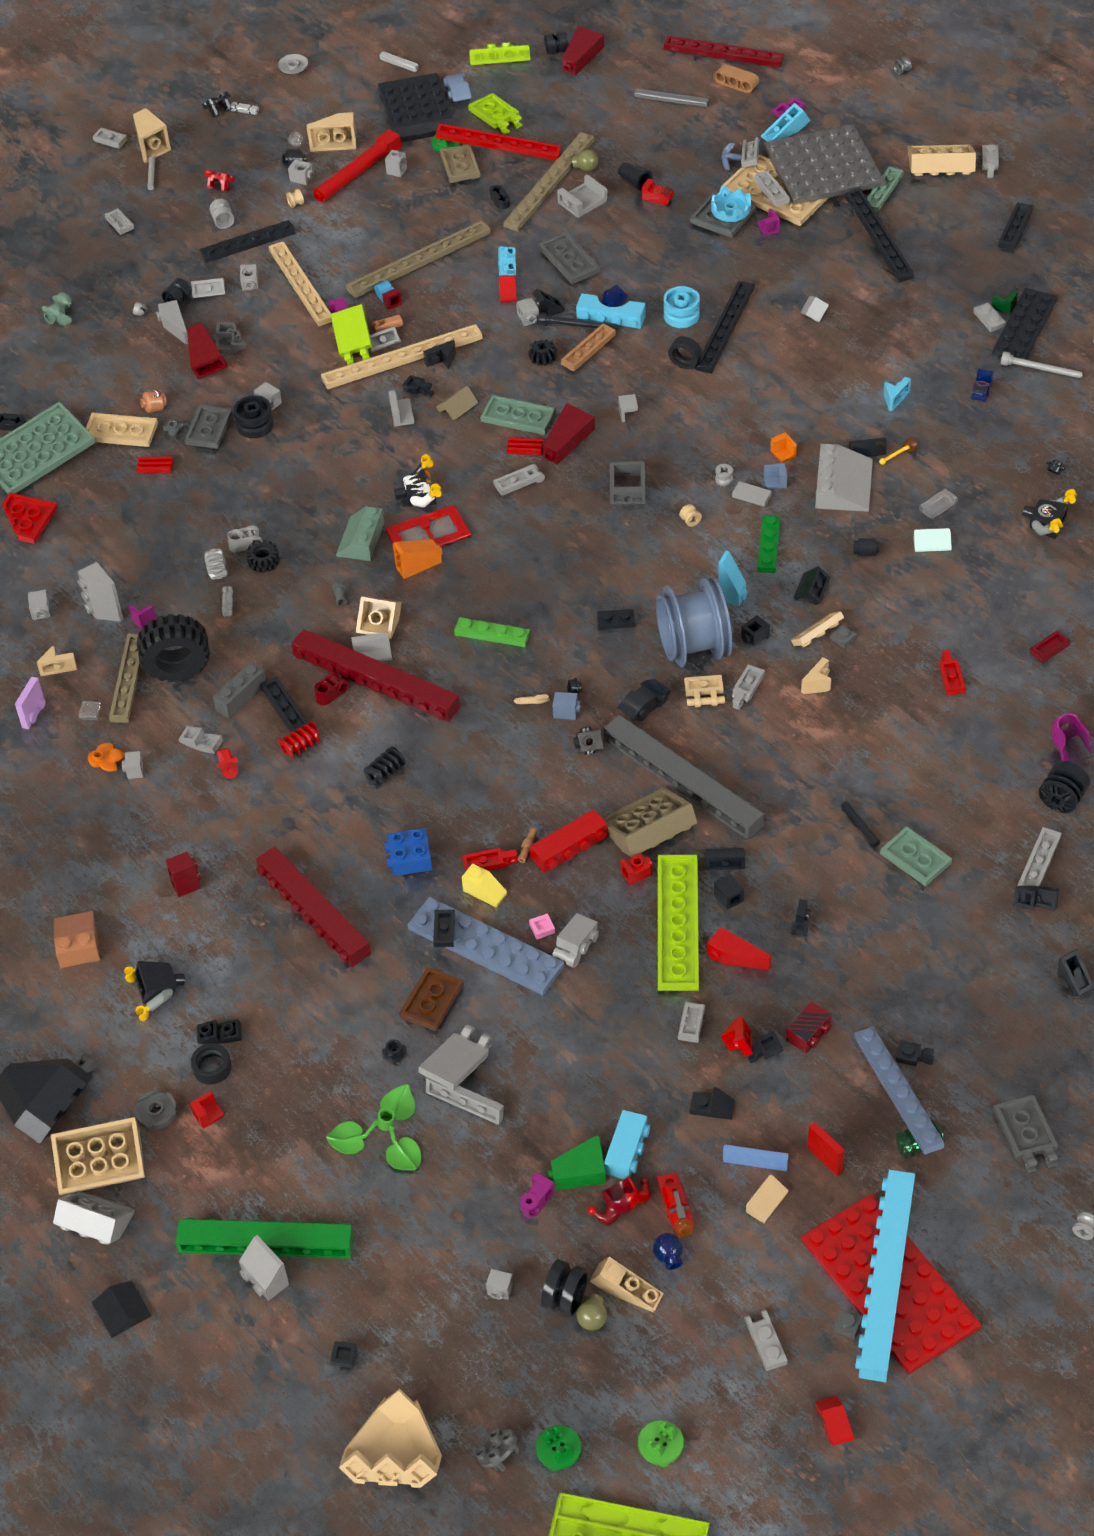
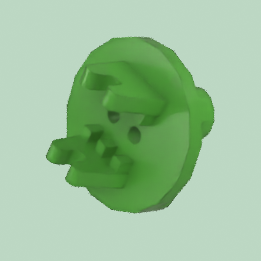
(654, 1450)

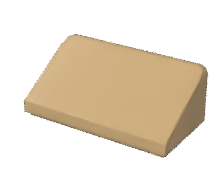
(766, 1199)

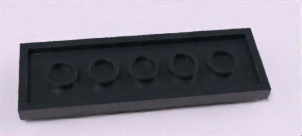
(1025, 324)

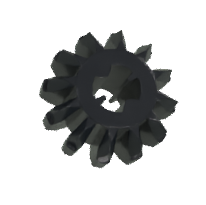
(542, 352)

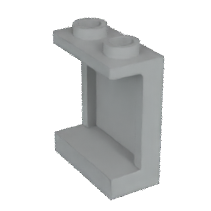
(584, 197)

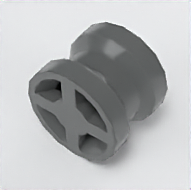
(902, 65)

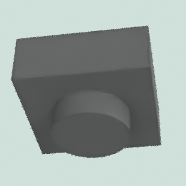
(843, 636)
(847, 1324)

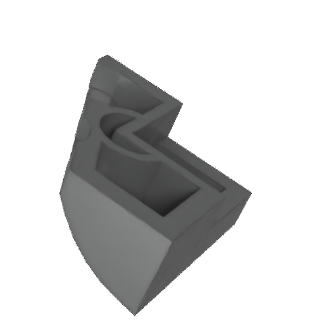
(228, 338)

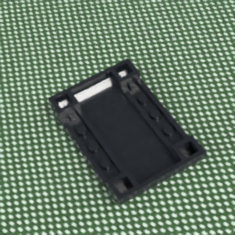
(415, 106)

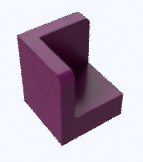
(769, 225)
(142, 616)

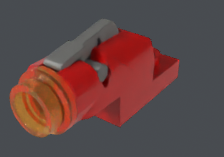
(676, 1204)

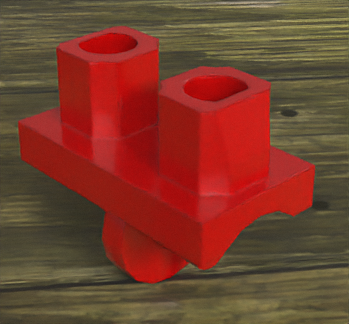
(226, 762)

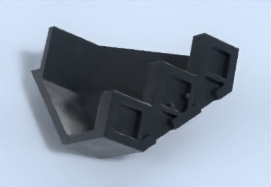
(40, 1093)

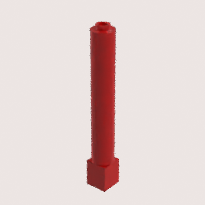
(385, 143)

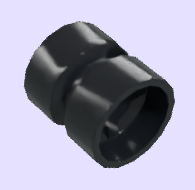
(556, 42)
(178, 290)

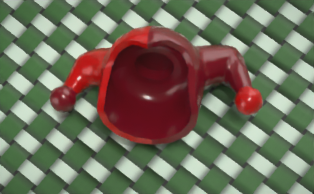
(621, 1199)

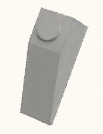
(172, 320)

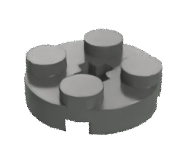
(158, 1120)

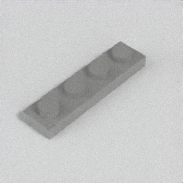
(1040, 858)
(467, 1100)

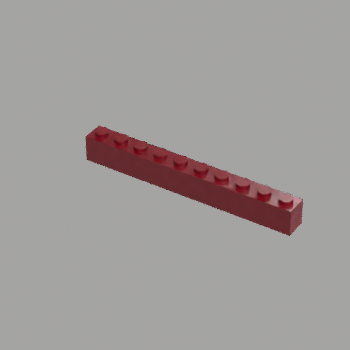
(376, 675)

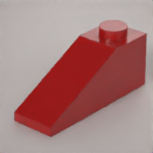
(737, 952)

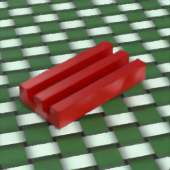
(525, 446)
(154, 464)

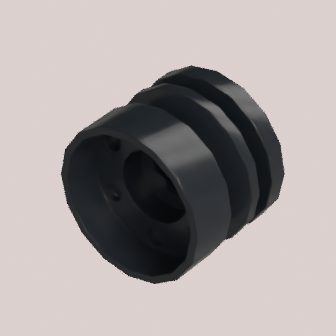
(1064, 787)

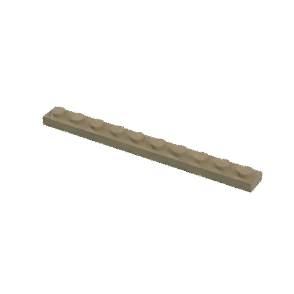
(547, 183)
(418, 259)

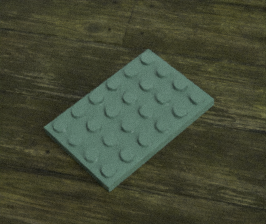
(40, 447)

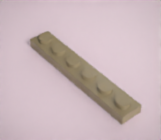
(126, 682)

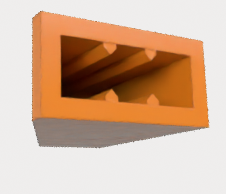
(416, 556)

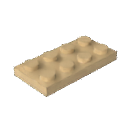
(122, 429)

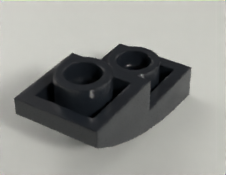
(219, 1033)

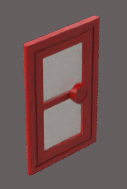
(440, 525)

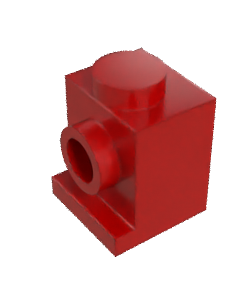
(636, 868)

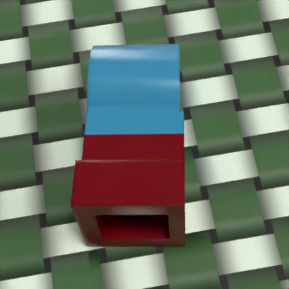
(386, 293)

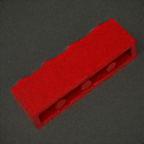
(569, 841)

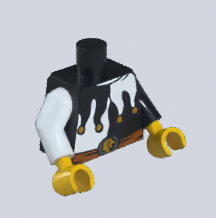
(418, 486)

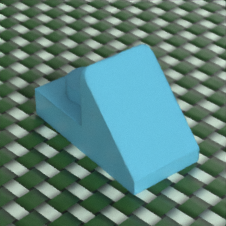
(895, 394)

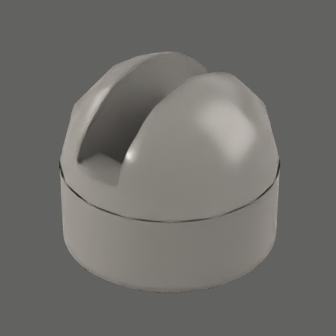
(138, 309)

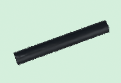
(860, 823)

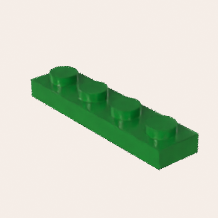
(768, 544)

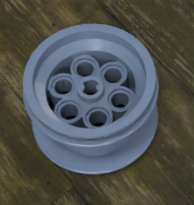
(694, 622)

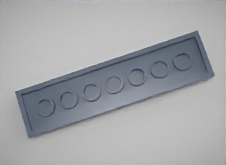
(492, 948)

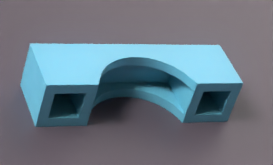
(628, 315)

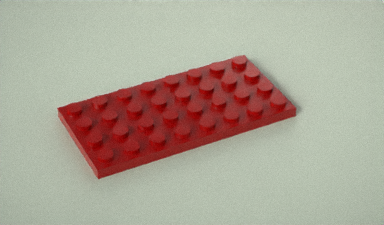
(927, 1312)

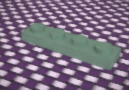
(880, 195)

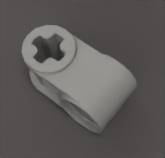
(241, 538)

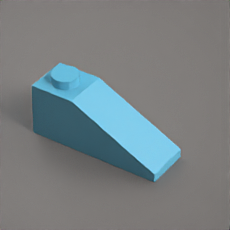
(787, 124)
(731, 580)

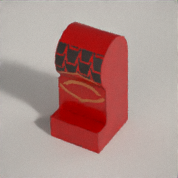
(656, 193)

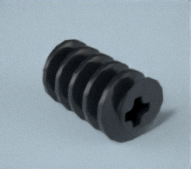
(384, 765)

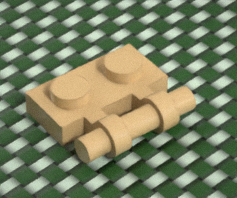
(704, 685)

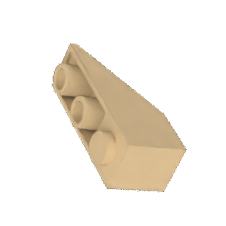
(625, 1285)

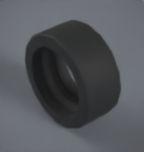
(681, 360)
(217, 1075)

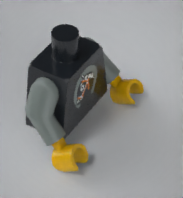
(1049, 515)
(155, 984)

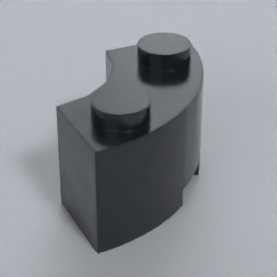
(644, 700)

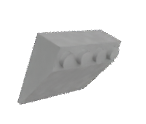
(843, 479)

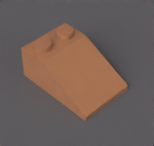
(76, 939)

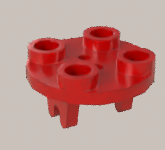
(213, 177)

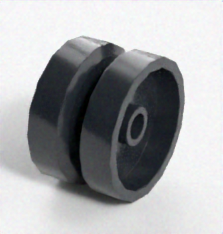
(253, 416)
(564, 1287)

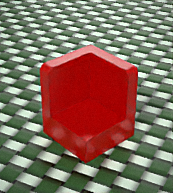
(206, 1110)

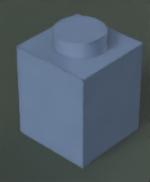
(566, 705)

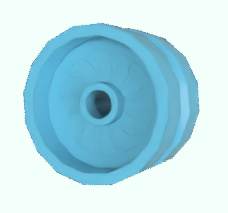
(681, 307)

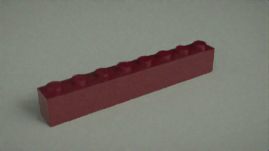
(313, 907)

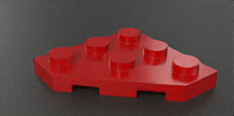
(28, 515)

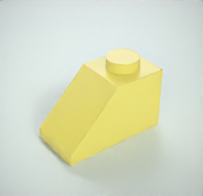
(483, 885)

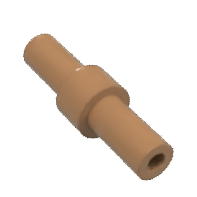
(526, 845)

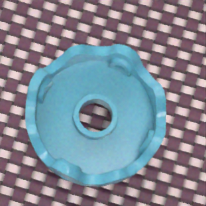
(724, 200)

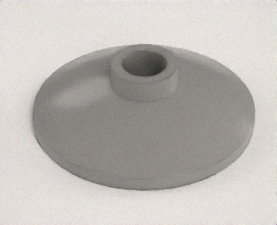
(293, 63)

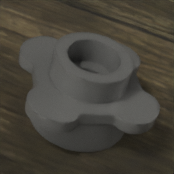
(173, 427)

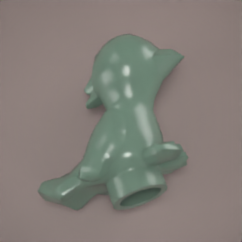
(56, 311)

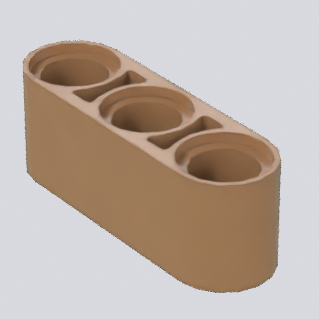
(736, 78)

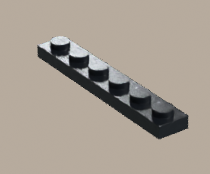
(247, 241)

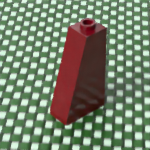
(582, 49)
(203, 352)
(567, 433)

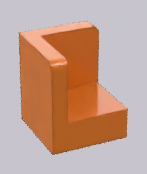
(783, 447)

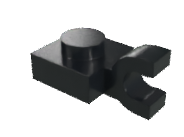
(416, 384)
(802, 914)
(911, 1053)

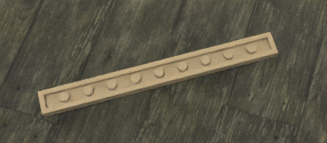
(397, 357)

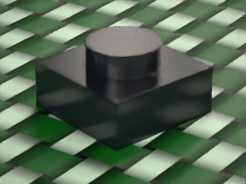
(343, 1354)

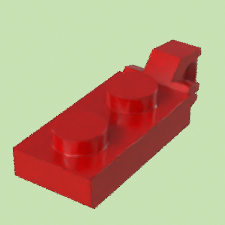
(951, 674)
(490, 859)

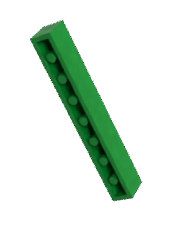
(283, 1238)

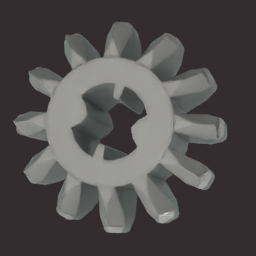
(215, 564)

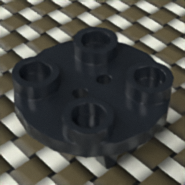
(211, 104)

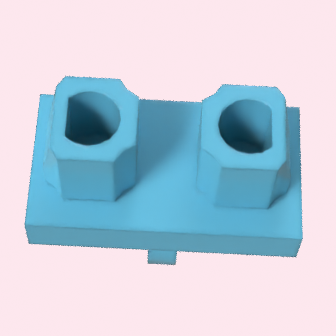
(507, 261)

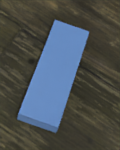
(755, 1157)

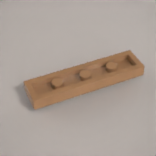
(588, 347)

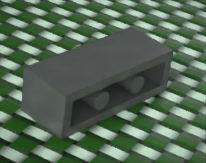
(239, 690)

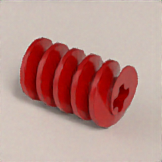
(299, 739)

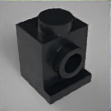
(755, 631)

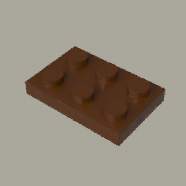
(431, 999)

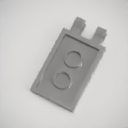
(456, 1058)

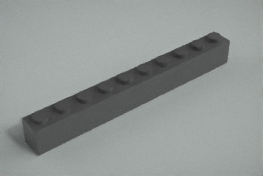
(684, 777)

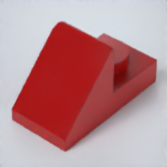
(507, 288)
(738, 1036)

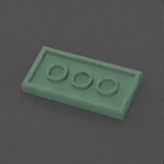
(518, 414)

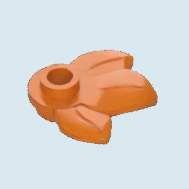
(105, 757)

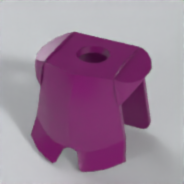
(1075, 728)

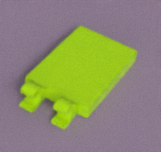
(495, 112)
(352, 333)

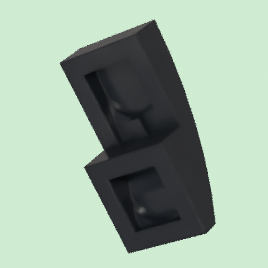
(1037, 896)

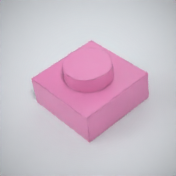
(542, 926)

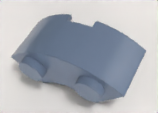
(457, 88)

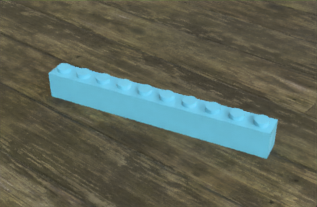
(886, 1277)

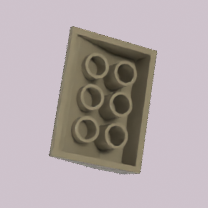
(650, 821)

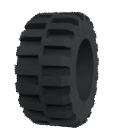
(171, 632)

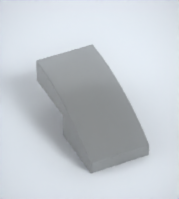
(199, 740)

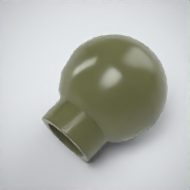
(586, 160)
(592, 1313)

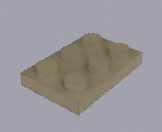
(459, 163)

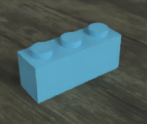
(626, 1145)

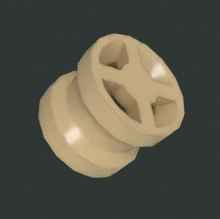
(295, 198)
(690, 515)

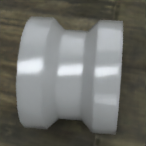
(724, 474)
(1085, 1226)

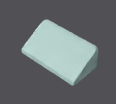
(932, 540)

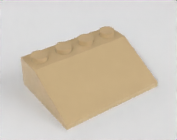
(942, 159)
(98, 1156)

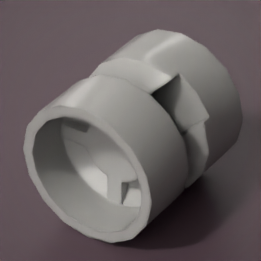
(221, 213)

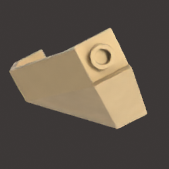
(393, 1446)

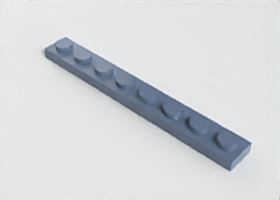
(899, 1091)

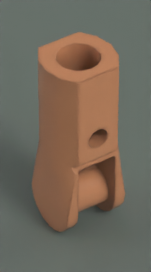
(380, 325)

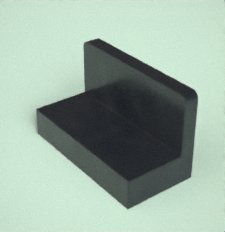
(869, 447)
(813, 585)
(725, 859)

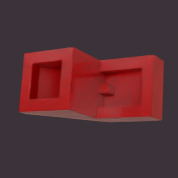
(834, 1420)

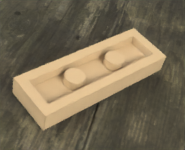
(817, 629)

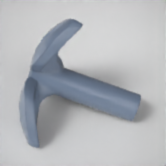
(726, 155)

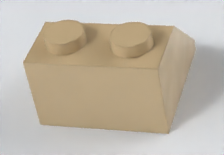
(378, 616)

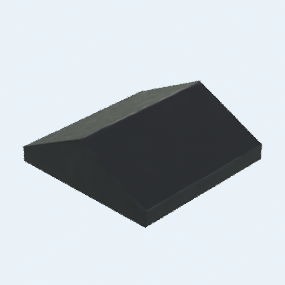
(120, 1308)

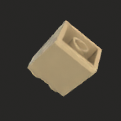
(151, 134)

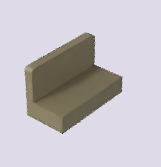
(458, 403)

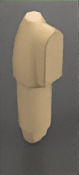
(538, 699)

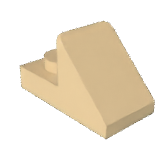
(52, 663)
(817, 678)

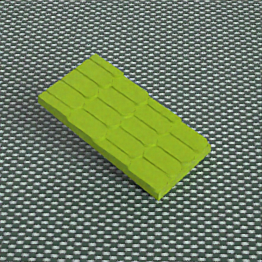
(593, 1517)

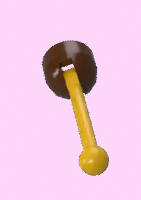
(909, 445)

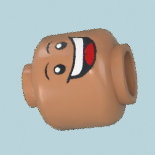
(153, 401)

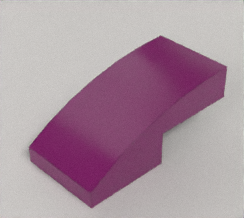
(782, 107)

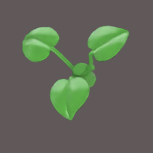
(396, 1104)

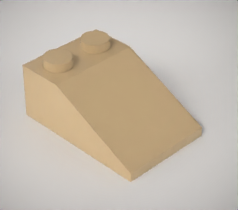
(332, 133)

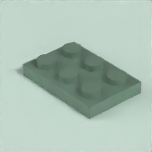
(916, 856)

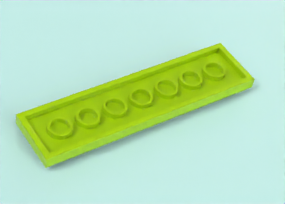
(678, 923)

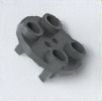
(497, 1449)

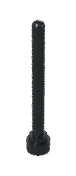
(545, 318)

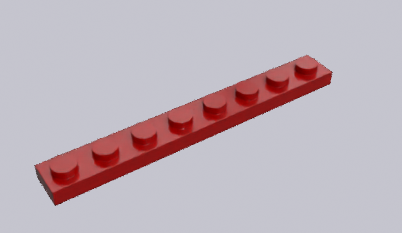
(498, 141)

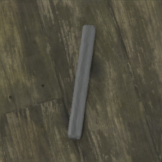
(670, 97)

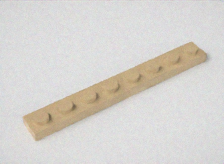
(300, 283)

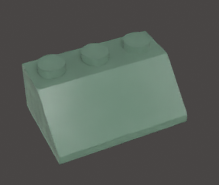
(362, 534)

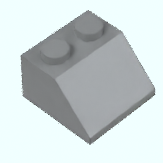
(263, 1269)

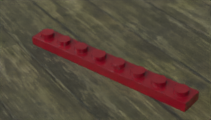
(723, 51)

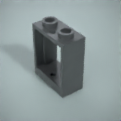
(636, 494)

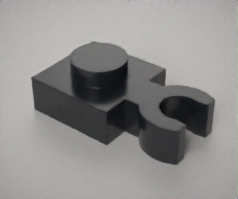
(767, 1046)

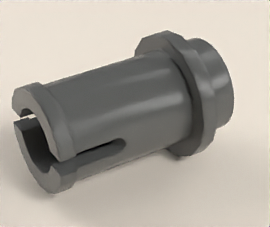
(339, 592)

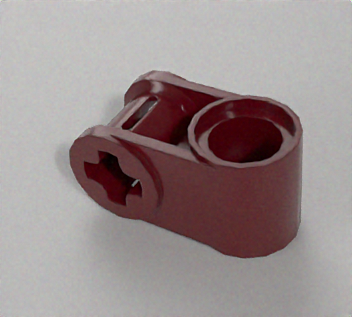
(330, 688)

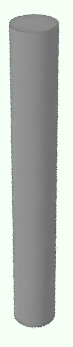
(151, 170)

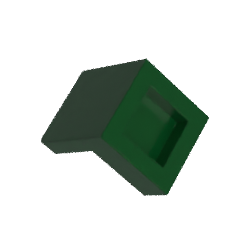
(1004, 304)

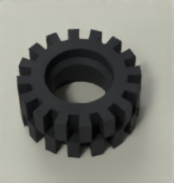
(265, 563)

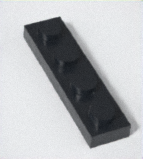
(1015, 226)
(283, 704)

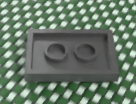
(208, 426)

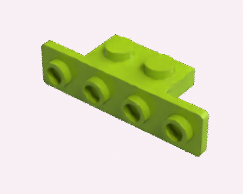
(499, 54)

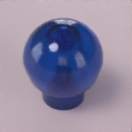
(668, 1250)

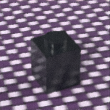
(728, 891)

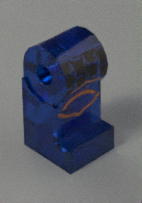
(982, 385)

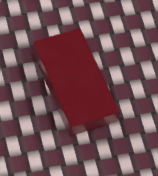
(1050, 646)

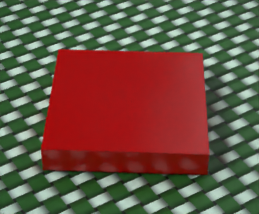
(826, 1148)

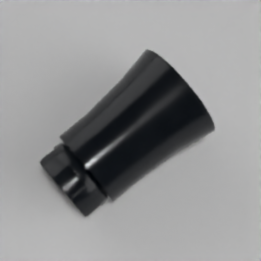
(634, 174)

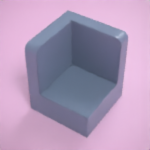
(775, 476)

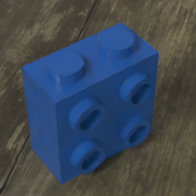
(408, 852)

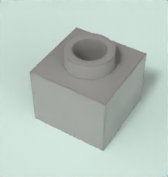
(133, 765)
(499, 1284)

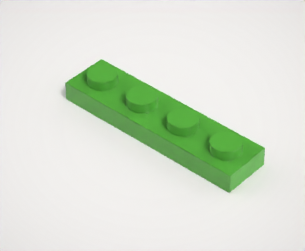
(492, 632)

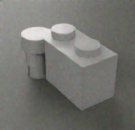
(575, 939)

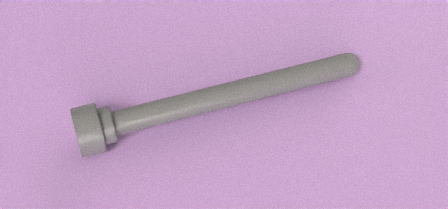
(1008, 359)

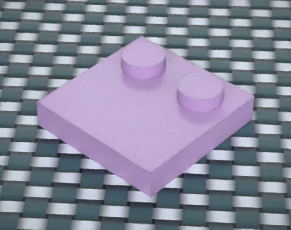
(30, 703)

